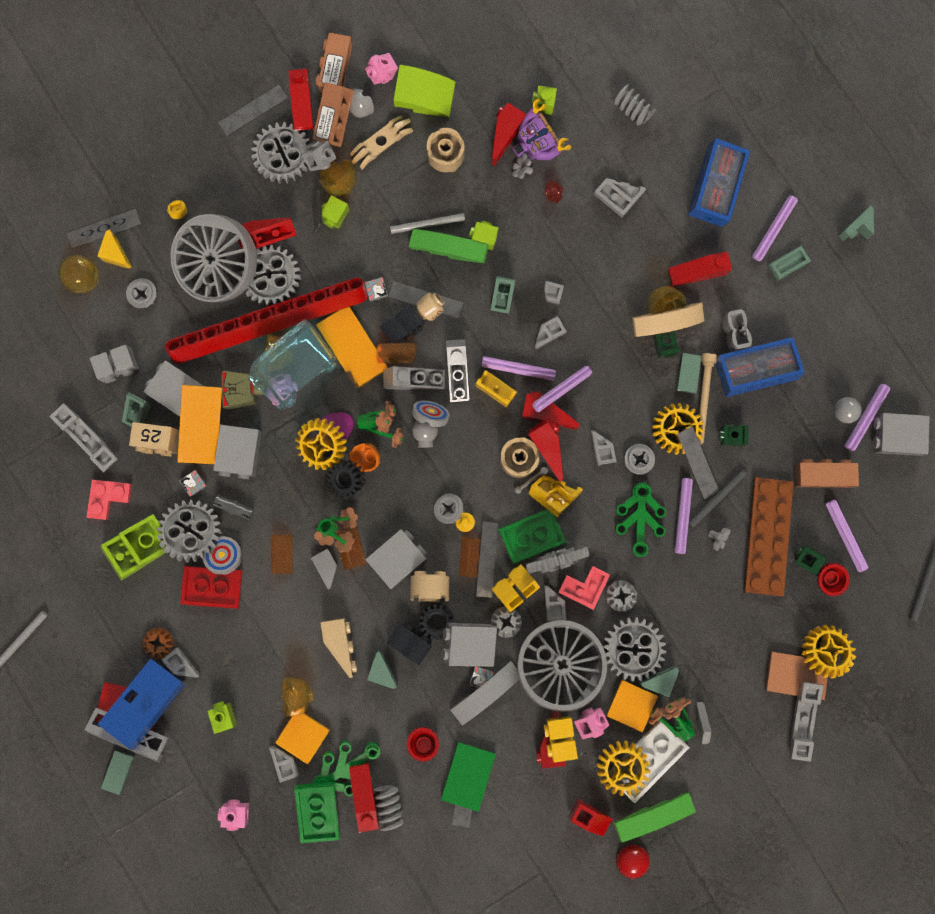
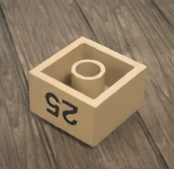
(155, 438)

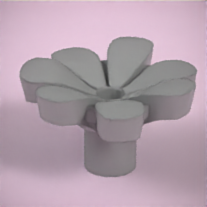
(522, 167)
(719, 538)

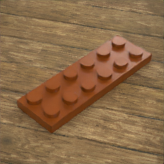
(768, 536)

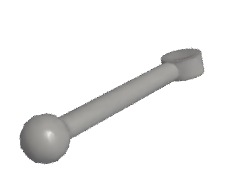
(543, 471)

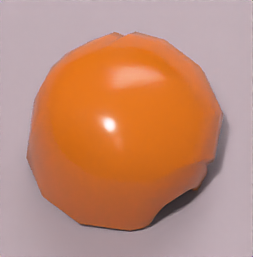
(366, 456)

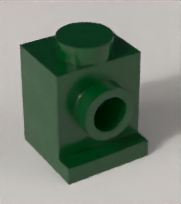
(664, 349)
(726, 439)
(812, 565)

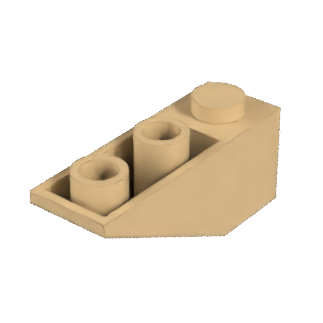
(337, 641)

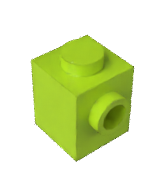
(547, 97)
(334, 212)
(484, 233)
(222, 717)

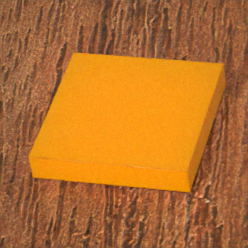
(631, 705)
(302, 737)

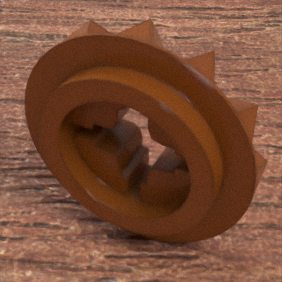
(165, 638)

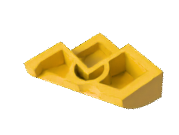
(553, 494)

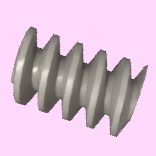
(633, 106)
(389, 806)

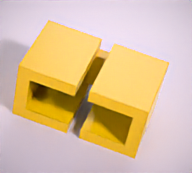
(523, 581)
(560, 749)

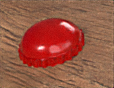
(833, 579)
(423, 744)
(633, 861)

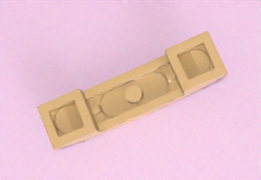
(669, 320)

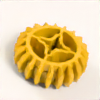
(675, 420)
(316, 458)
(828, 637)
(629, 760)

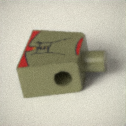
(238, 390)

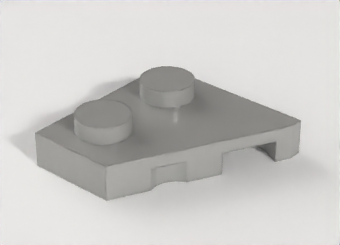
(618, 195)

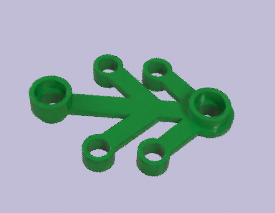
(641, 516)
(342, 769)

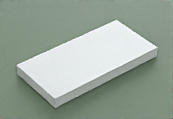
(662, 752)

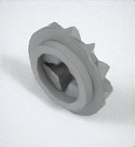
(132, 293)
(648, 458)
(449, 500)
(613, 591)
(515, 620)

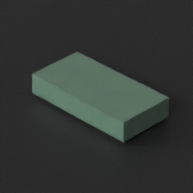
(789, 263)
(689, 373)
(117, 772)

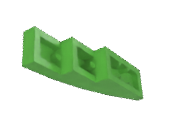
(448, 245)
(655, 817)

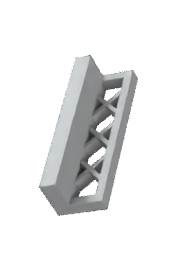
(140, 749)

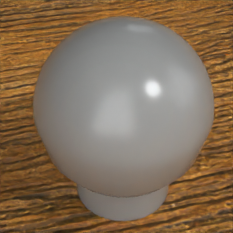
(847, 410)
(424, 434)

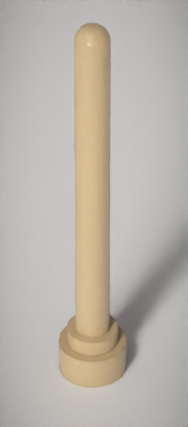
(708, 362)

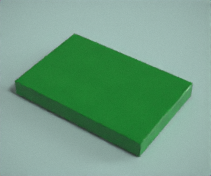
(532, 536)
(468, 776)
(317, 812)

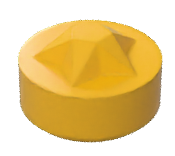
(177, 209)
(466, 522)

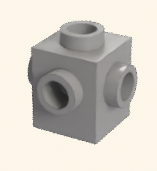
(319, 155)

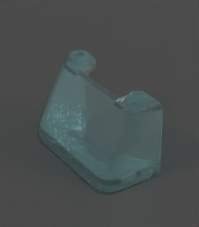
(291, 364)

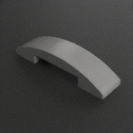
(84, 437)
(486, 693)
(804, 720)

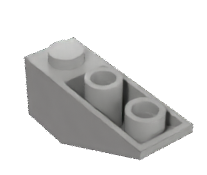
(457, 370)
(413, 378)

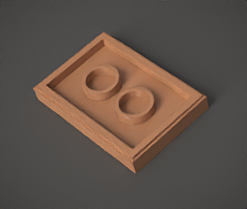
(789, 672)

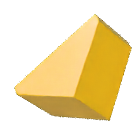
(112, 251)

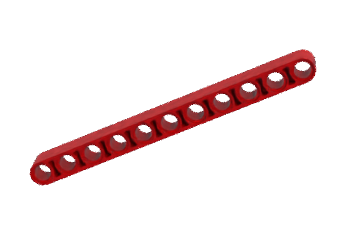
(266, 320)

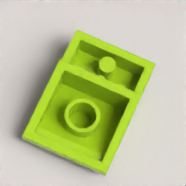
(424, 91)
(134, 547)

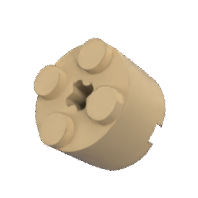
(437, 143)
(521, 468)
(429, 587)

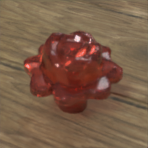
(553, 192)

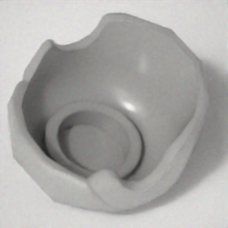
(361, 105)

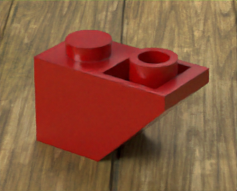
(589, 818)

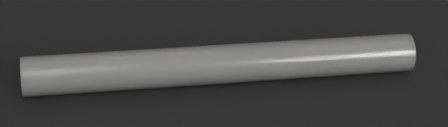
(427, 223)
(22, 637)

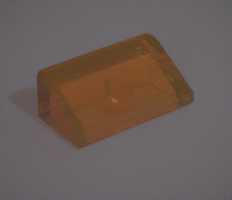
(396, 353)
(281, 554)
(355, 556)
(469, 557)

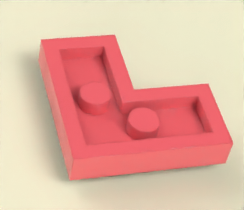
(103, 493)
(587, 592)

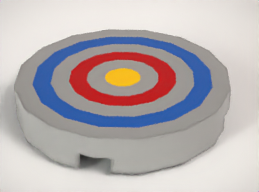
(431, 413)
(224, 557)

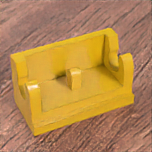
(496, 388)

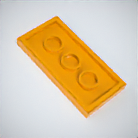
(351, 345)
(199, 424)

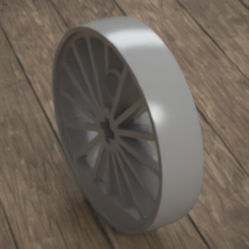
(211, 249)
(594, 685)

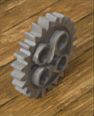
(266, 159)
(272, 292)
(178, 545)
(552, 560)
(632, 666)

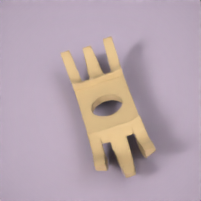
(371, 146)

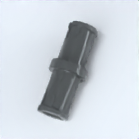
(233, 507)

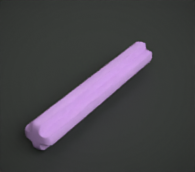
(775, 228)
(518, 368)
(562, 388)
(867, 417)
(683, 515)
(846, 535)

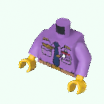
(537, 136)

